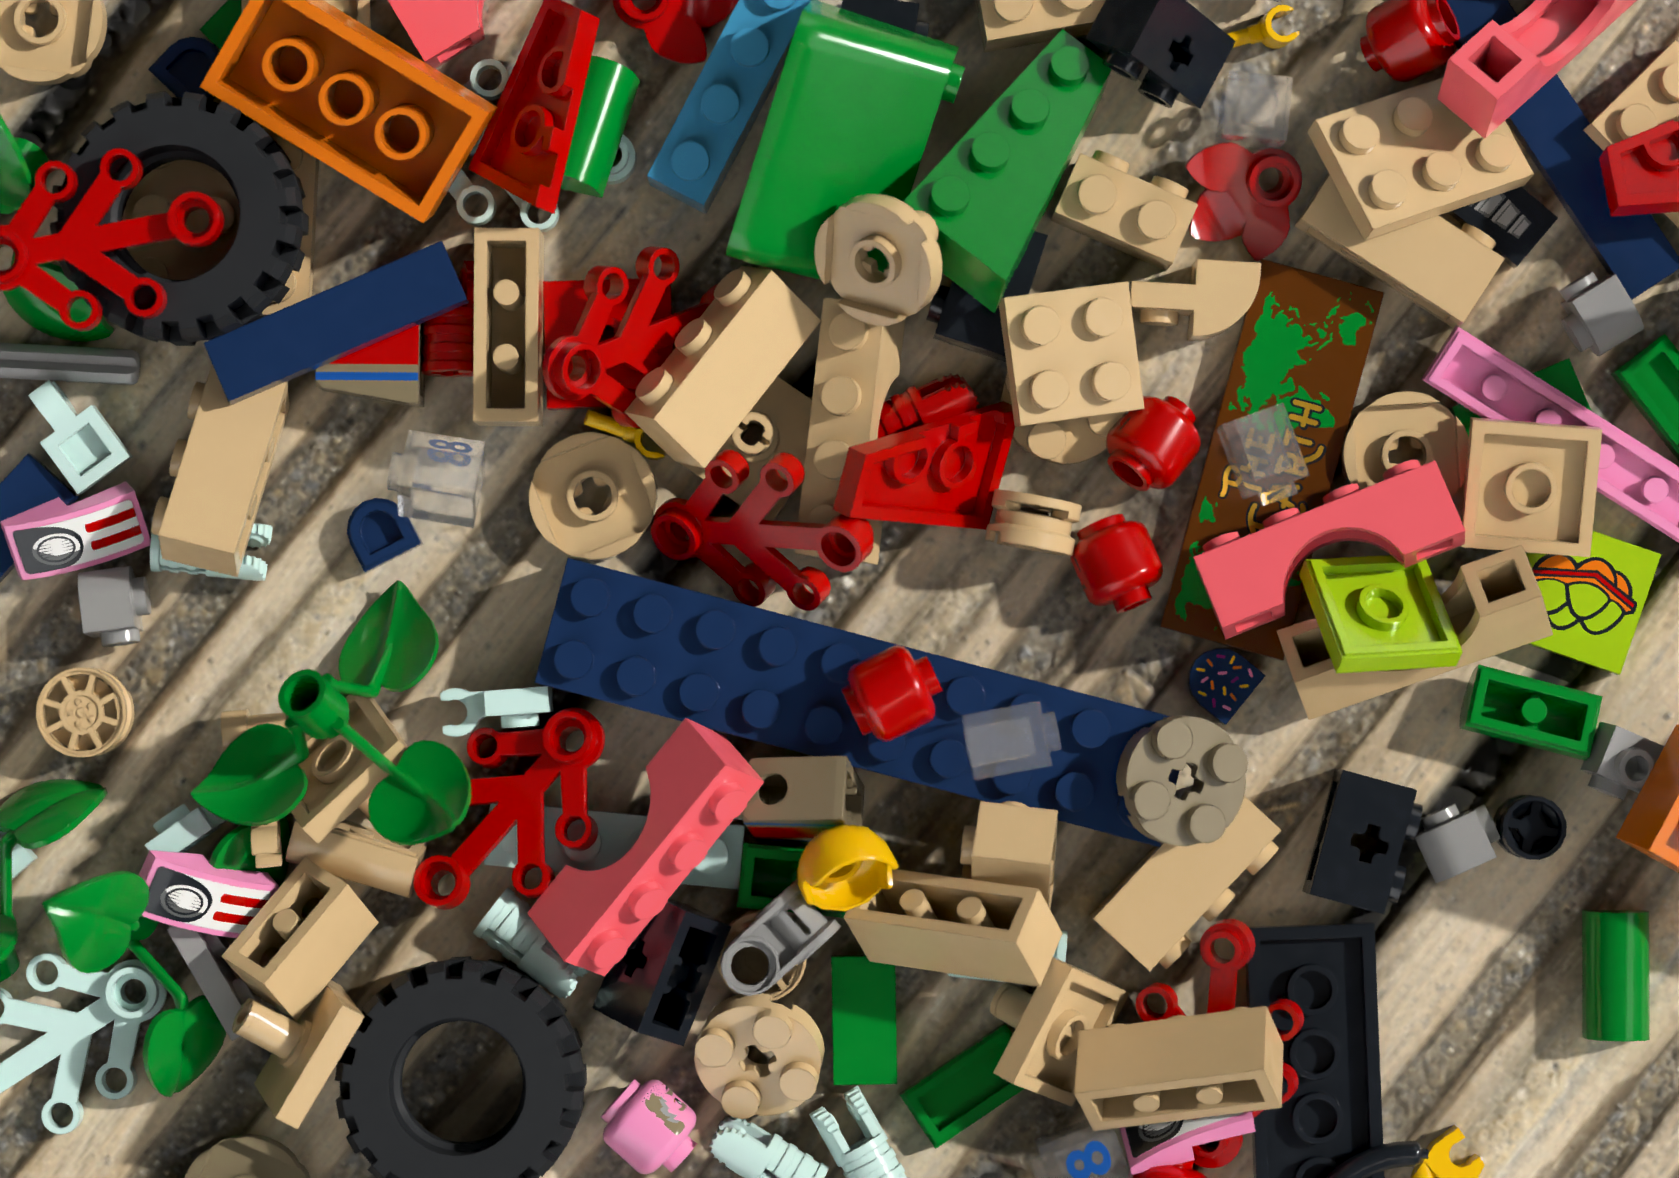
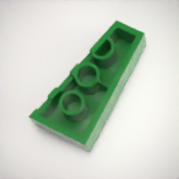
(1008, 165)

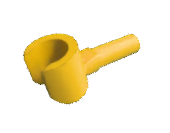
(1264, 32)
(609, 425)

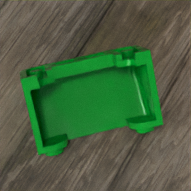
(840, 126)

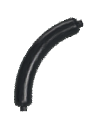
(1380, 1159)

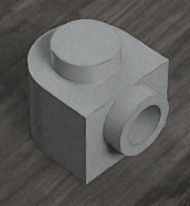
(1599, 313)
(113, 605)
(1620, 760)
(1456, 840)

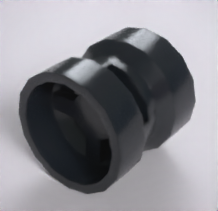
(1541, 829)

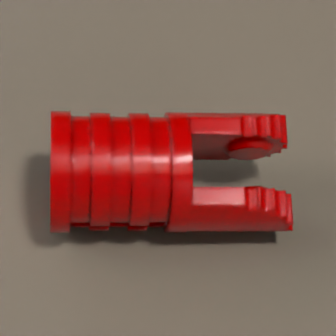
(451, 335)
(926, 404)

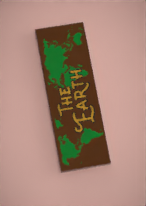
(1298, 348)

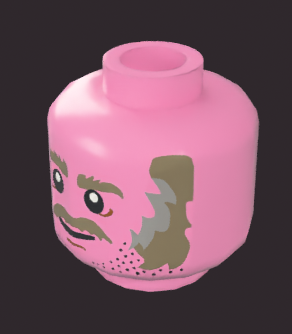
(649, 1127)

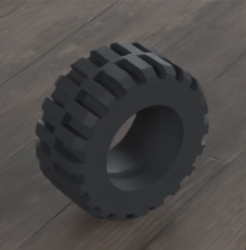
(268, 201)
(476, 993)

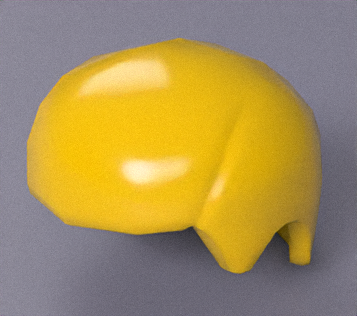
(844, 868)

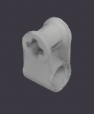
(779, 939)

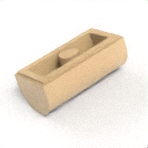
(360, 856)

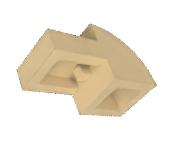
(1213, 301)

